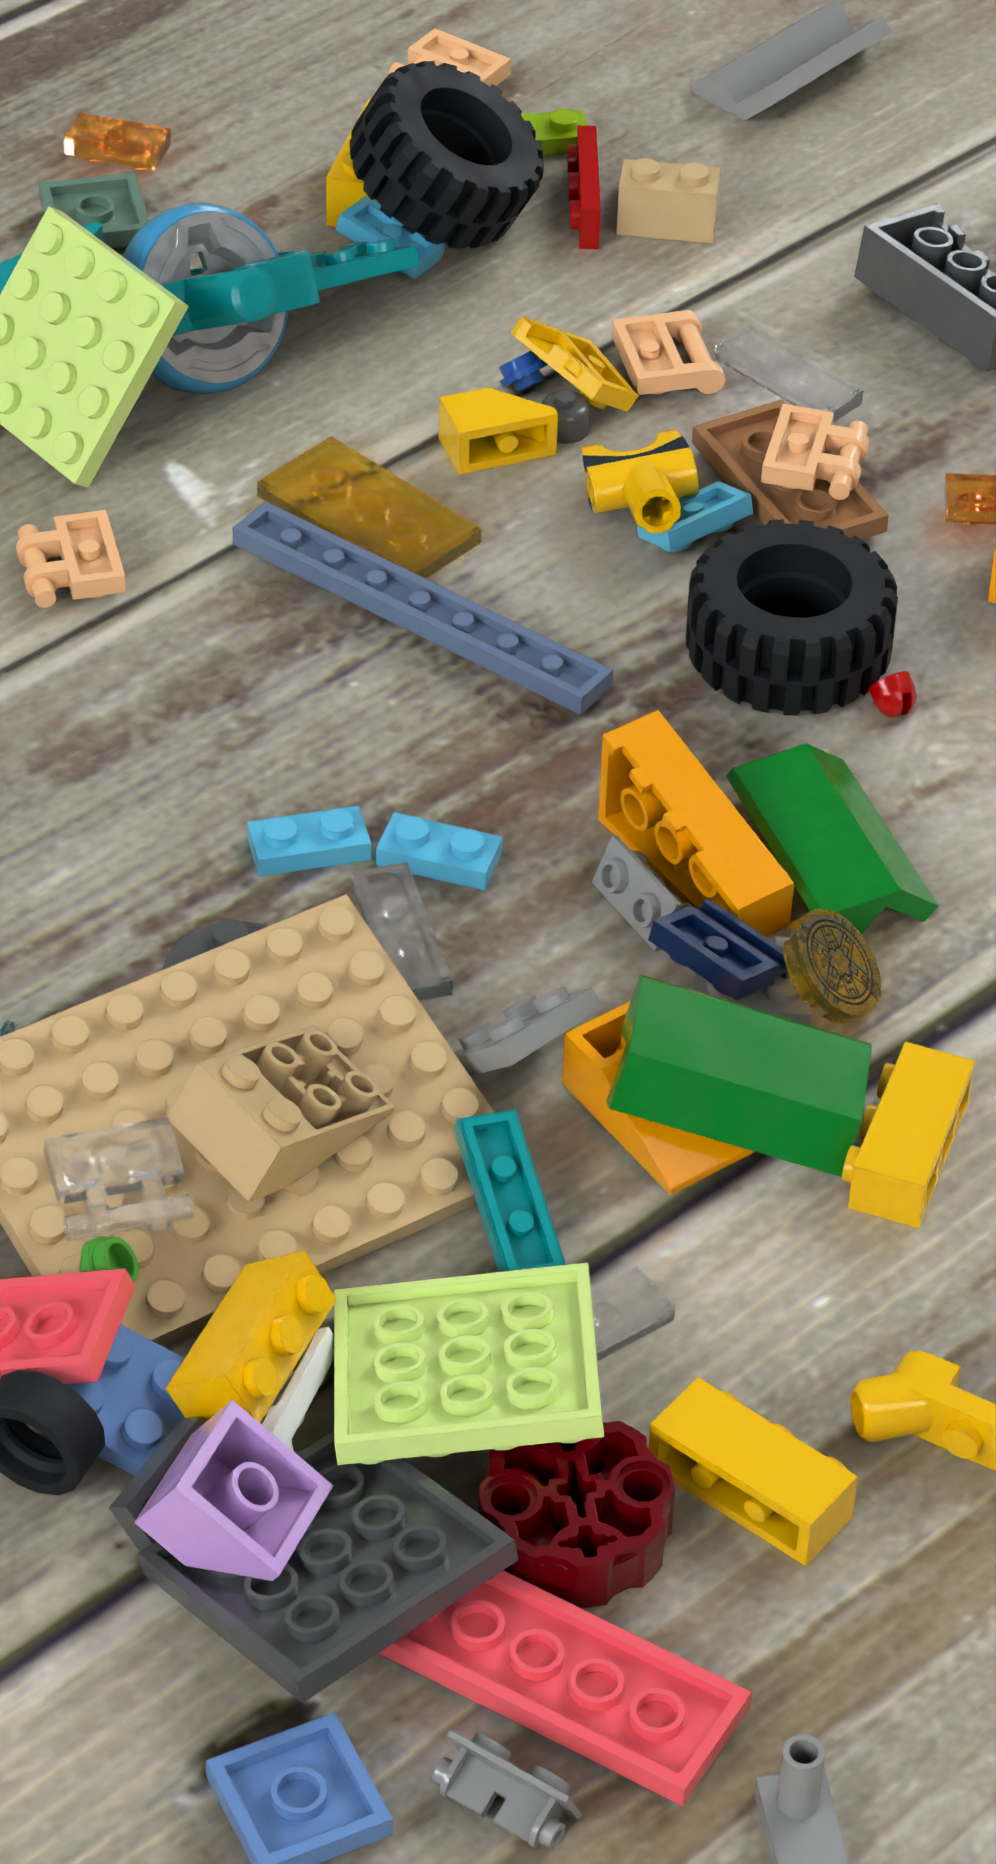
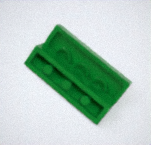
(830, 836)
(741, 1075)

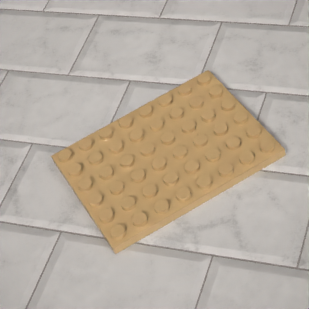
(134, 1051)

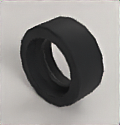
(61, 1417)

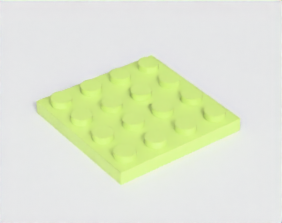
(77, 344)
(465, 1364)

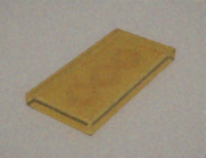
(369, 508)

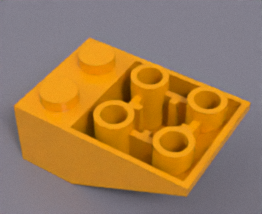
(666, 1153)

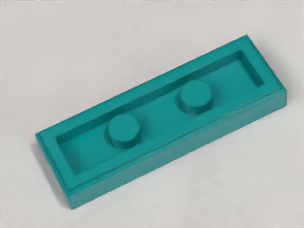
(508, 1191)

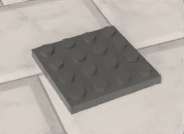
(365, 1573)

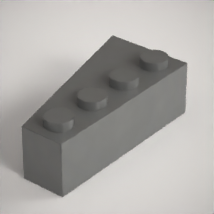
(933, 279)

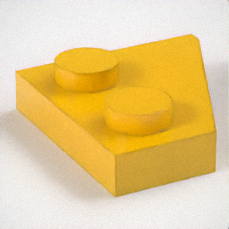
(577, 362)

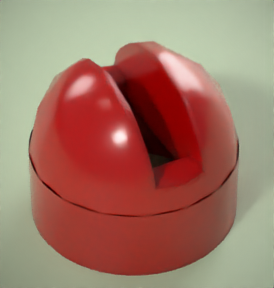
(894, 694)

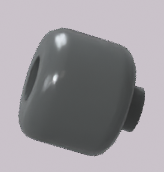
(573, 415)

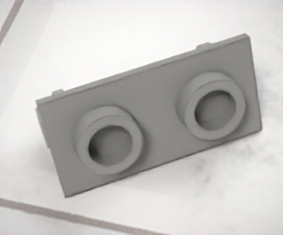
(634, 888)
(531, 1800)

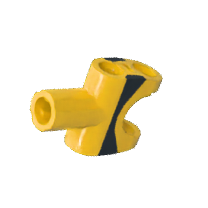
(642, 480)

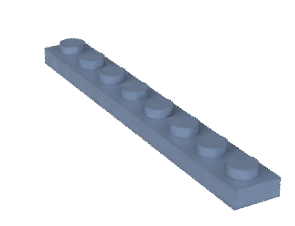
(424, 607)

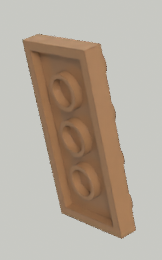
(737, 452)

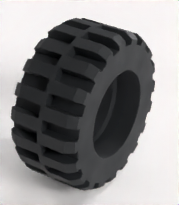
(446, 155)
(788, 661)

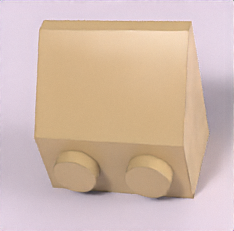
(668, 200)

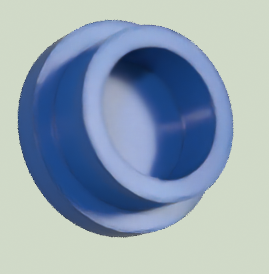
(522, 371)

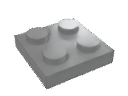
(527, 1028)

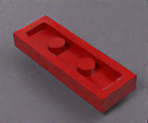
(584, 187)

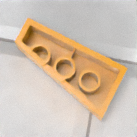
(686, 827)

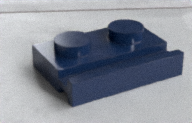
(720, 949)

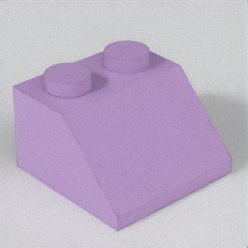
(234, 1499)

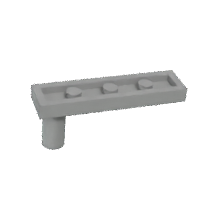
(799, 1807)

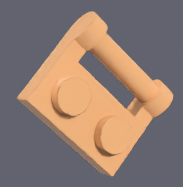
(653, 359)

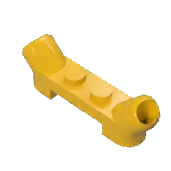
(926, 1402)

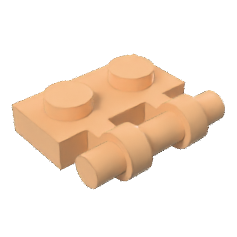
(449, 49)
(799, 447)
(87, 553)

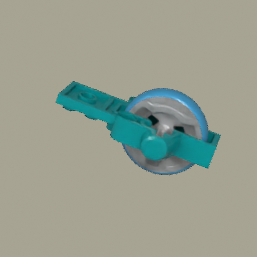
(241, 291)

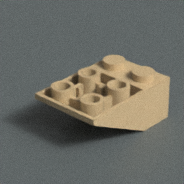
(276, 1109)

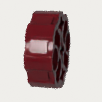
(582, 1513)

